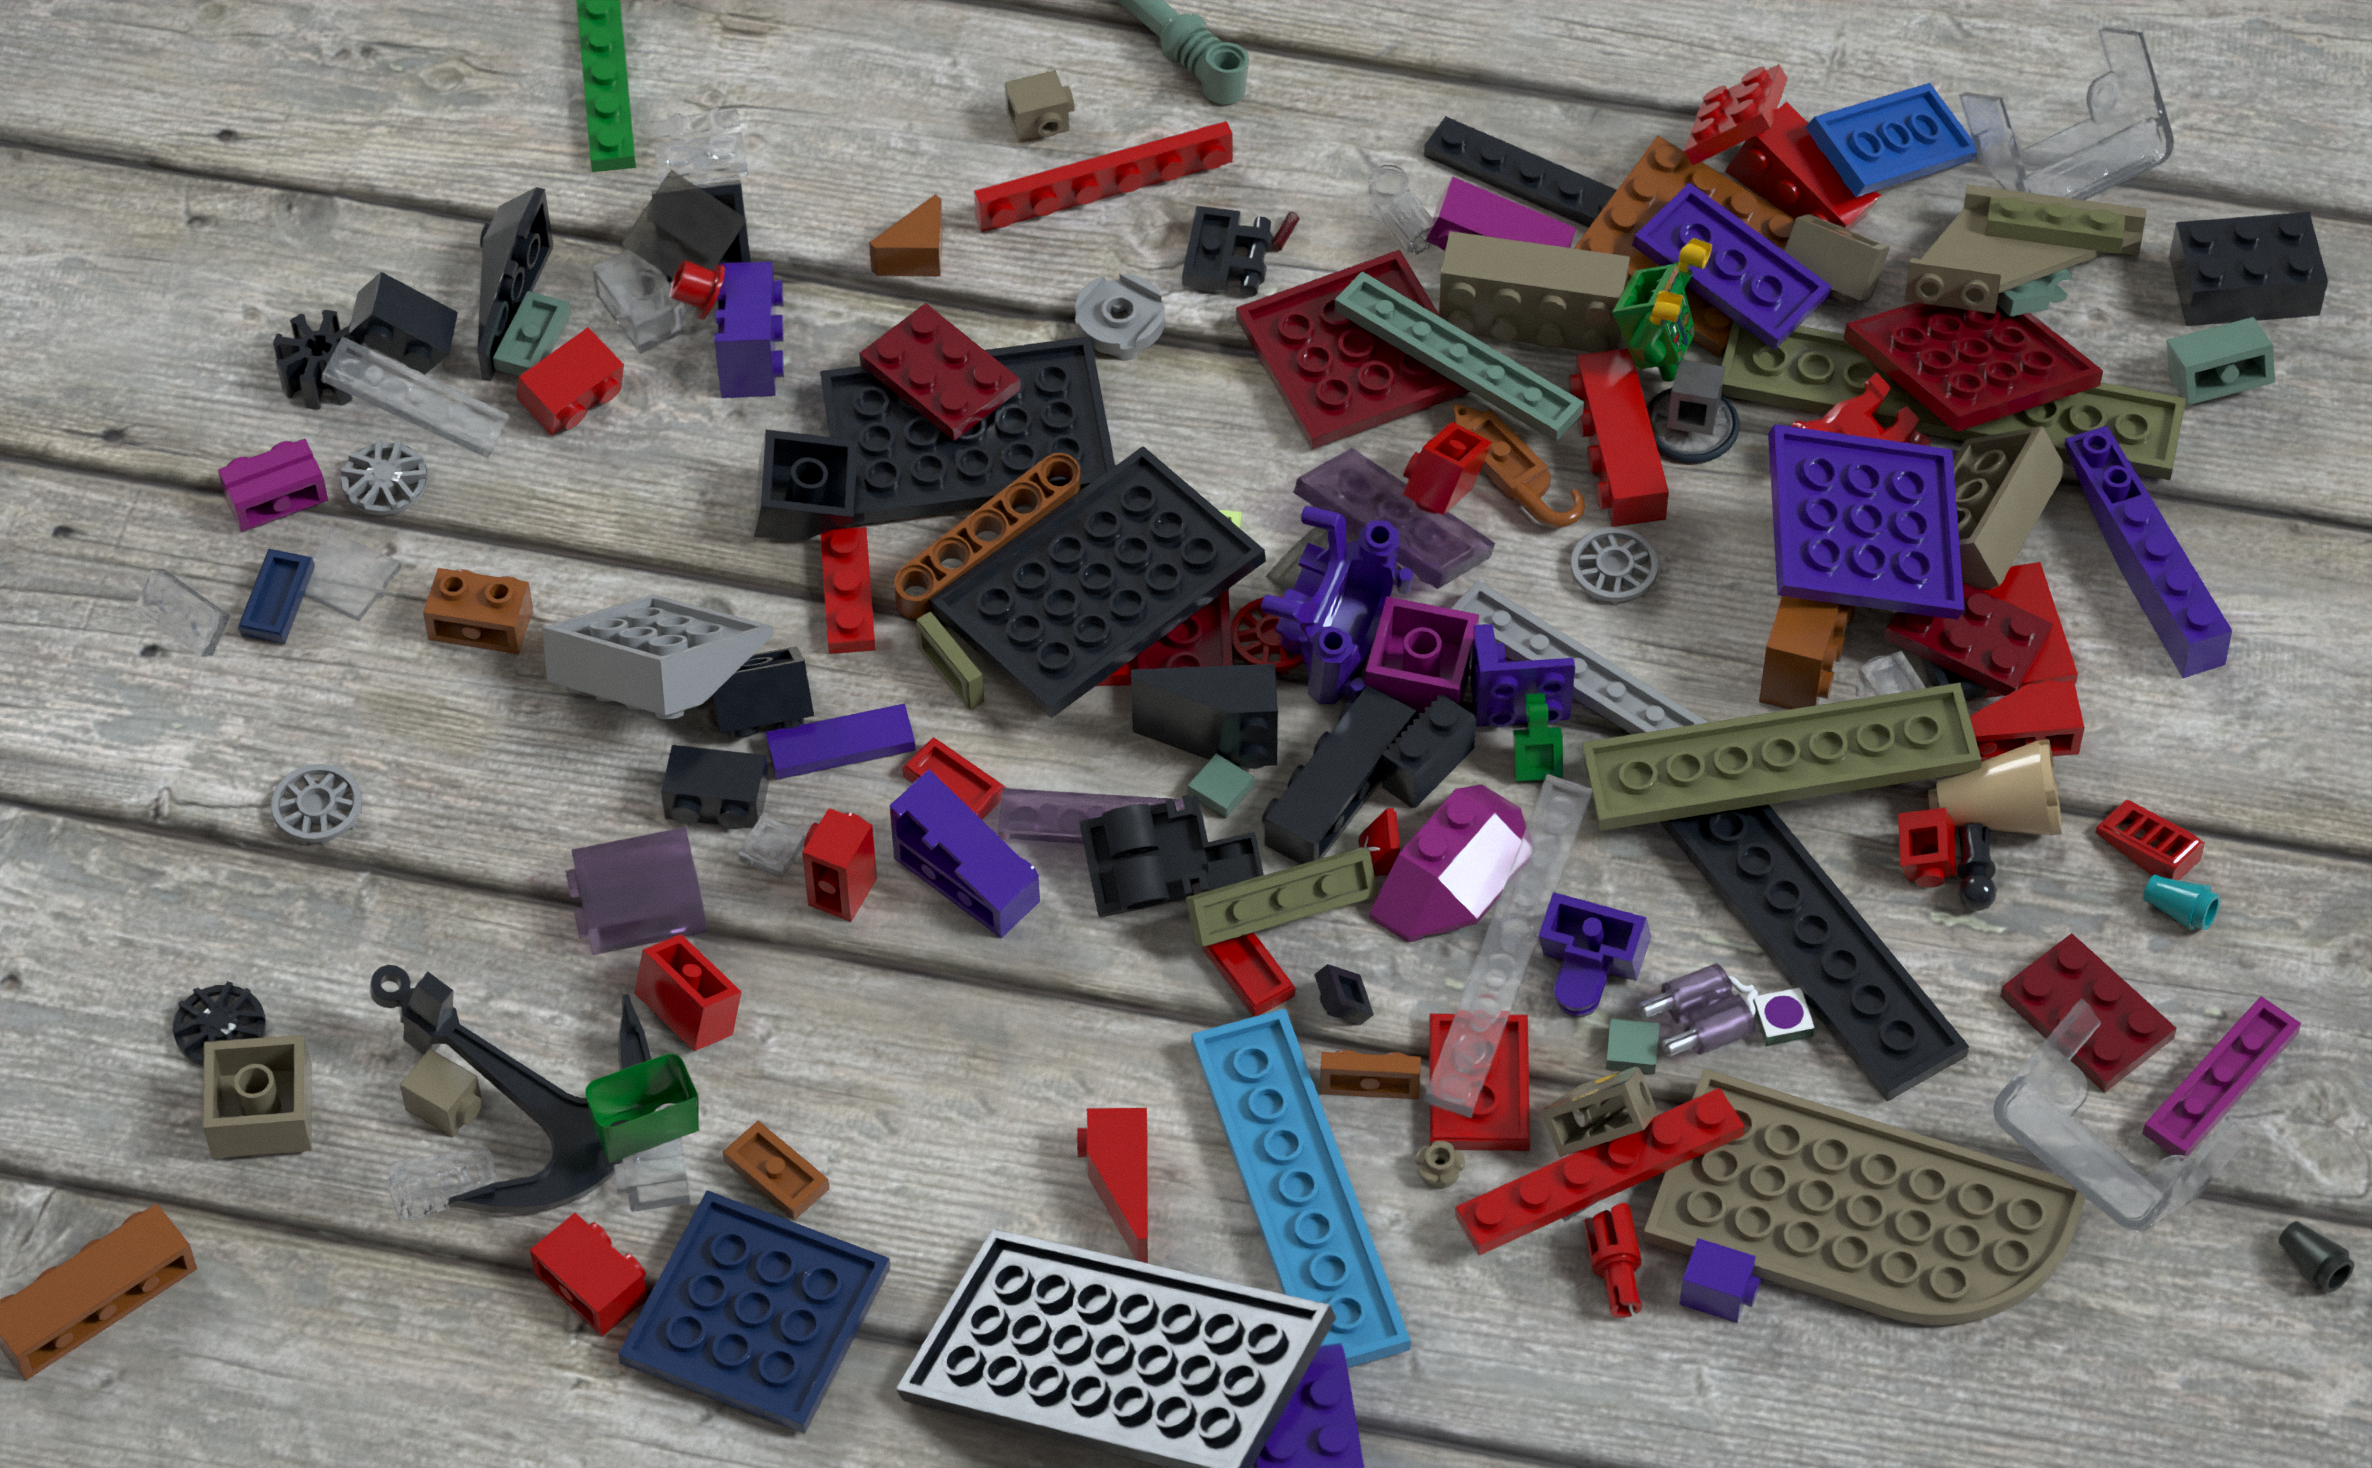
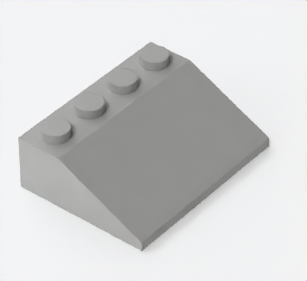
(650, 653)

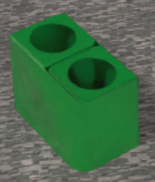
(645, 1084)

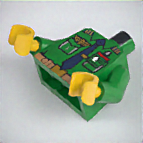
(1656, 312)

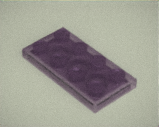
(1429, 544)

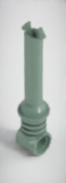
(1187, 41)

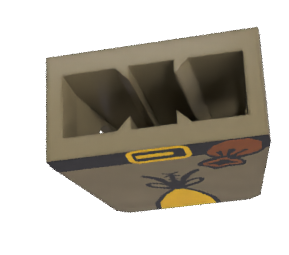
(1610, 1107)

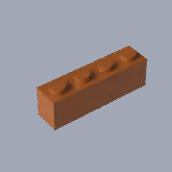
(93, 1290)

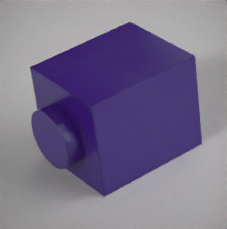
(1719, 1281)

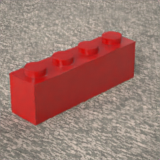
(1620, 438)

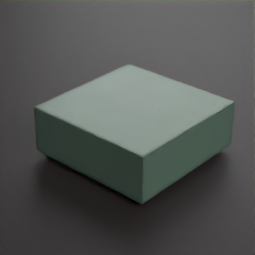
(1221, 785)
(1632, 1045)

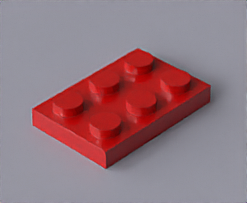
(1735, 113)

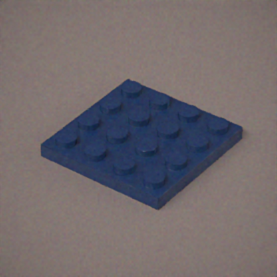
(755, 1311)

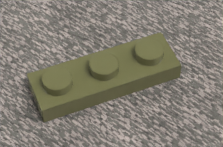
(2055, 224)

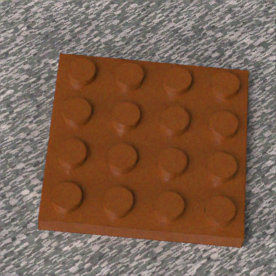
(1647, 189)

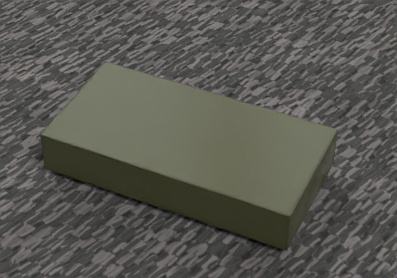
(950, 660)

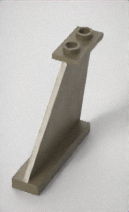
(1970, 268)

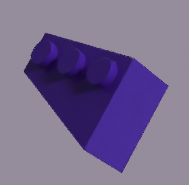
(749, 330)

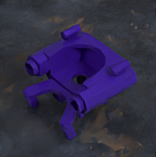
(1338, 603)

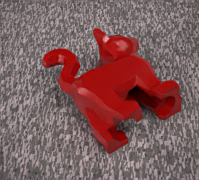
(1856, 417)

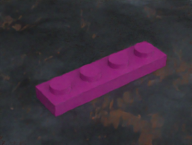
(2221, 1078)

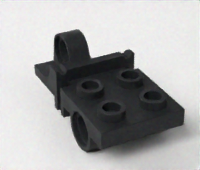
(1155, 854)

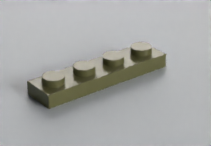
(1282, 896)

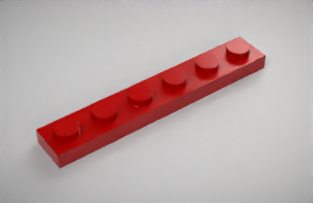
(1103, 176)
(1598, 1172)

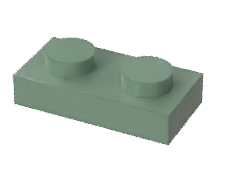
(531, 333)

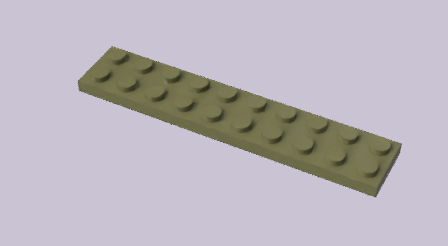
(1822, 369)

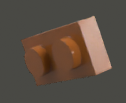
(1370, 1075)
(776, 1170)

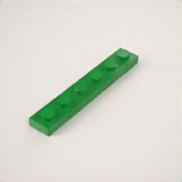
(606, 85)

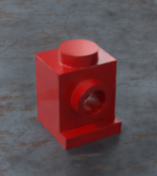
(1926, 833)

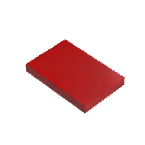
(2028, 590)
(1503, 1106)

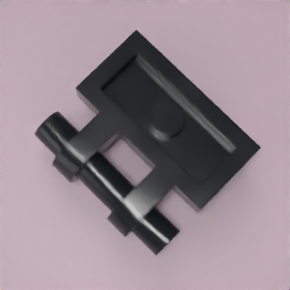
(1212, 250)

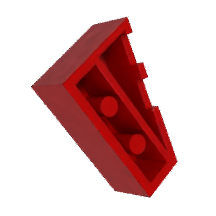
(1795, 175)

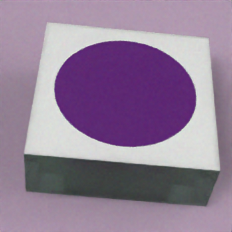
(1783, 1016)

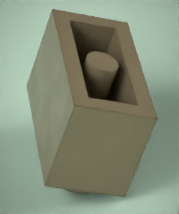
(1838, 257)

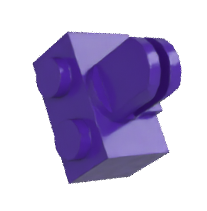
(1591, 945)

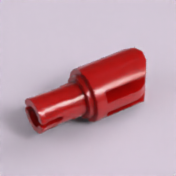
(1615, 1257)

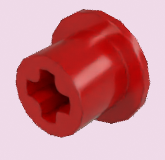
(697, 286)

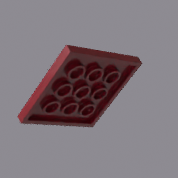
(1972, 362)
(1333, 370)

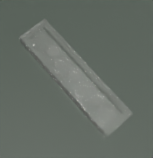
(415, 397)

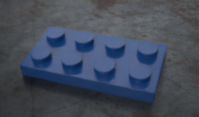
(1892, 139)

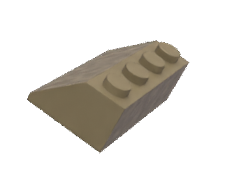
(1999, 499)

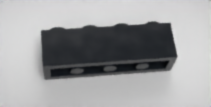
(1336, 779)

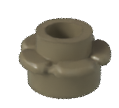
(1439, 1175)

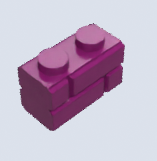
(272, 484)

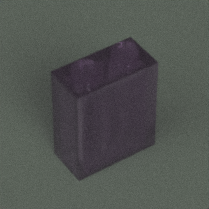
(636, 891)

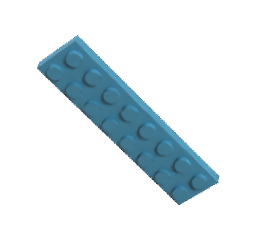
(1299, 1182)

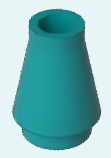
(2184, 901)

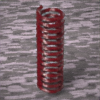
(1288, 231)

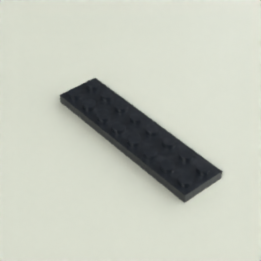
(1821, 945)

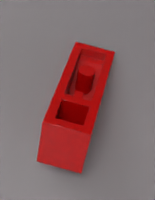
(2030, 715)
(1119, 1169)

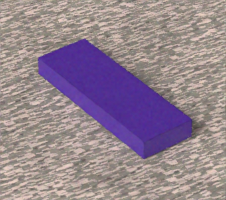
(840, 741)

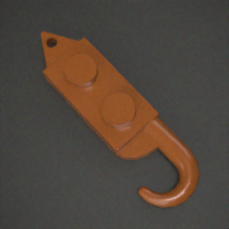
(1517, 467)

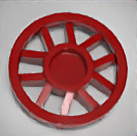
(1265, 636)

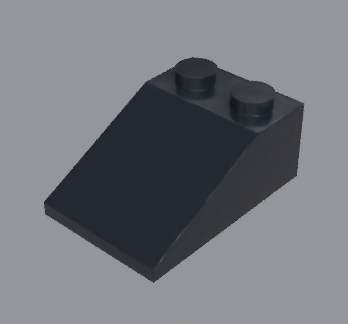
(1210, 711)

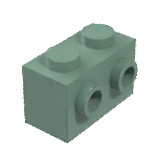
(2220, 361)

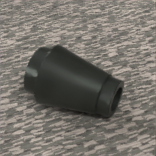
(2318, 1258)

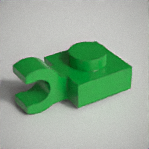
(1537, 748)

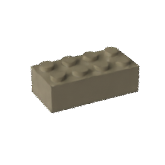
(1532, 292)

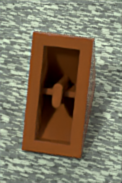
(911, 244)

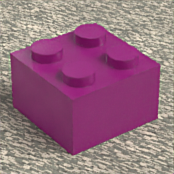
(1421, 653)

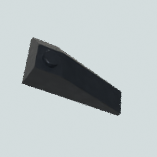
(512, 262)

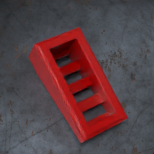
(2184, 844)

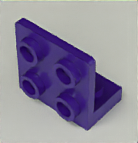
(1501, 686)

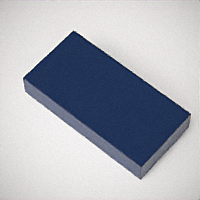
(276, 596)

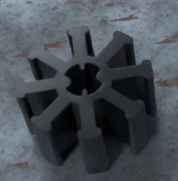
(306, 355)

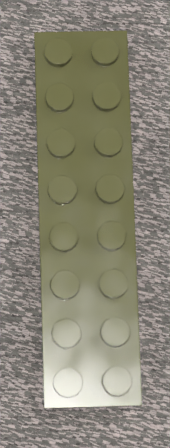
(1780, 756)

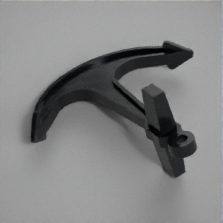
(577, 1156)

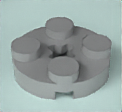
(1120, 336)

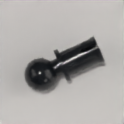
(1976, 868)

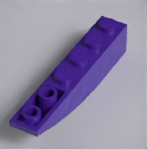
(2149, 555)

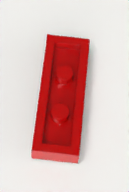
(847, 590)

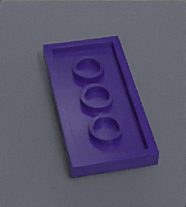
(1745, 271)

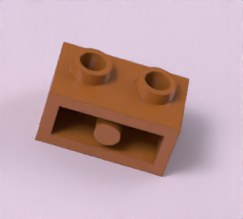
(478, 610)

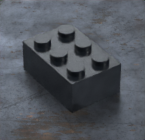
(2248, 268)

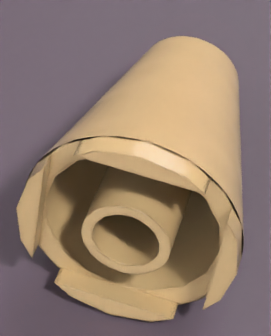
(2006, 793)

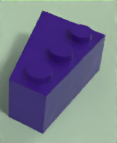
(961, 855)

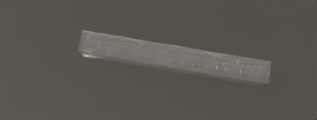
(1508, 946)

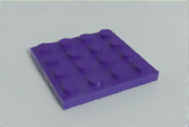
(1865, 522)

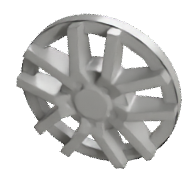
(384, 478)
(1614, 565)
(316, 804)

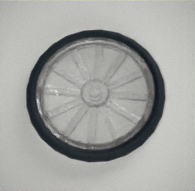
(1691, 446)

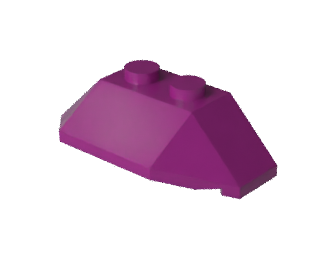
(1452, 866)

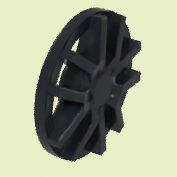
(218, 1020)

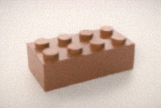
(1803, 651)

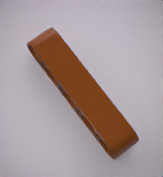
(993, 516)

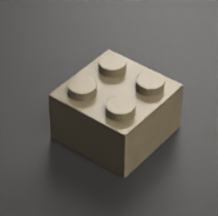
(257, 1096)

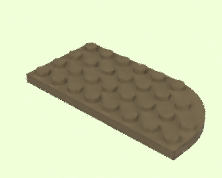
(1867, 1211)

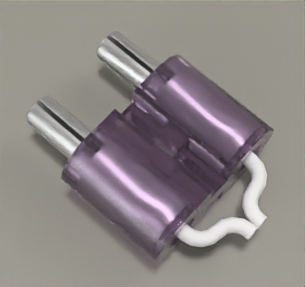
(1706, 1009)

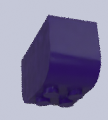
(1318, 1421)

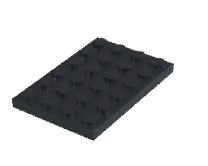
(917, 470)
(1097, 581)

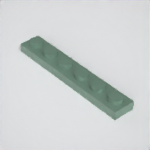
(1459, 356)

